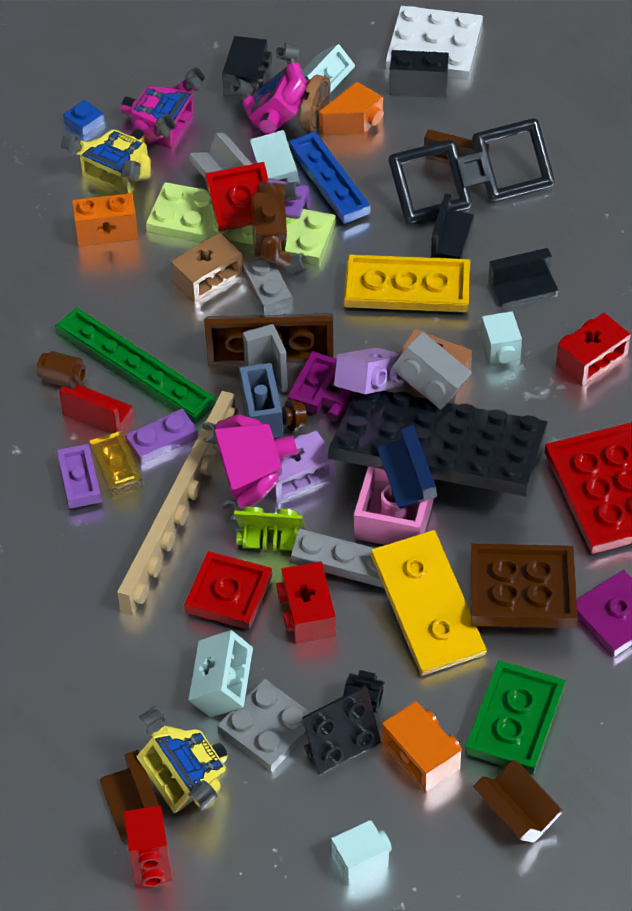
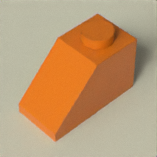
(351, 112)

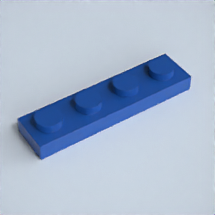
(329, 177)

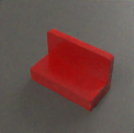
(95, 408)

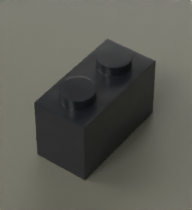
(248, 61)
(419, 73)

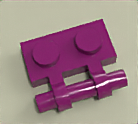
(315, 384)

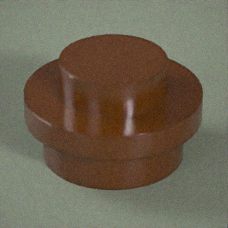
(294, 415)

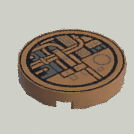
(319, 95)

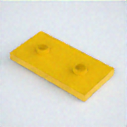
(407, 283)
(428, 602)

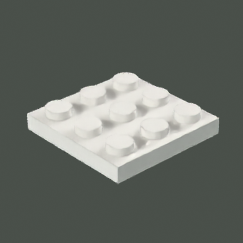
(439, 32)

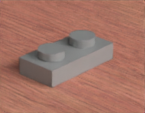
(267, 285)

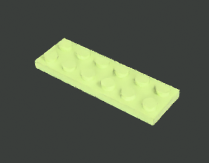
(189, 215)

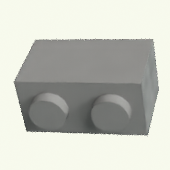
(431, 370)

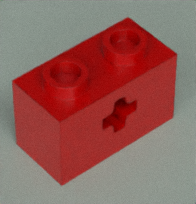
(592, 348)
(307, 602)
(147, 846)

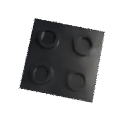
(341, 730)

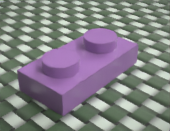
(161, 436)
(79, 476)

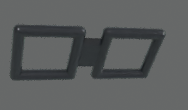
(472, 169)

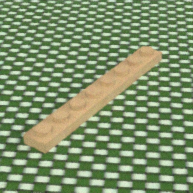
(173, 512)

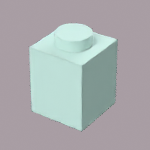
(501, 338)
(361, 852)

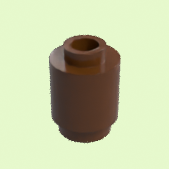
(61, 369)

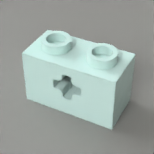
(220, 673)

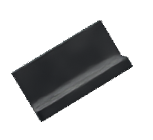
(450, 231)
(522, 278)

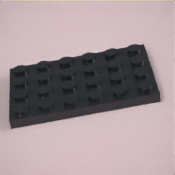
(458, 441)

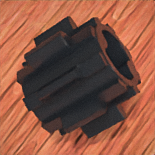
(374, 686)

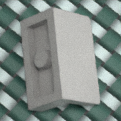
(221, 155)
(263, 347)

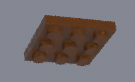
(523, 586)

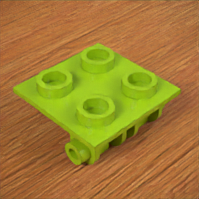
(255, 521)

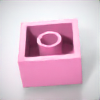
(378, 516)

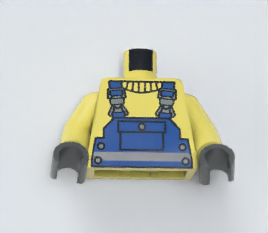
(112, 159)
(181, 763)

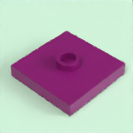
(608, 612)

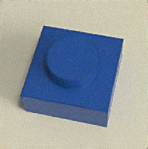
(84, 117)

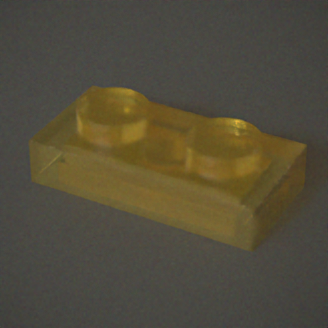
(116, 463)

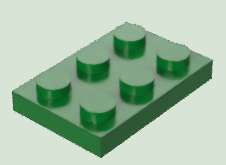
(515, 716)

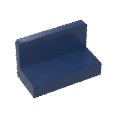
(407, 469)

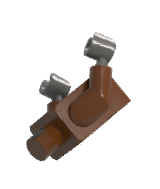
(270, 226)

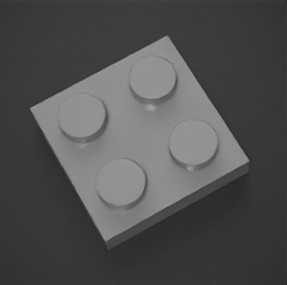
(266, 726)

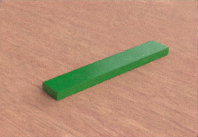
(135, 365)

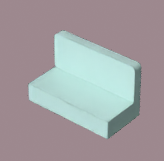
(330, 63)
(276, 155)

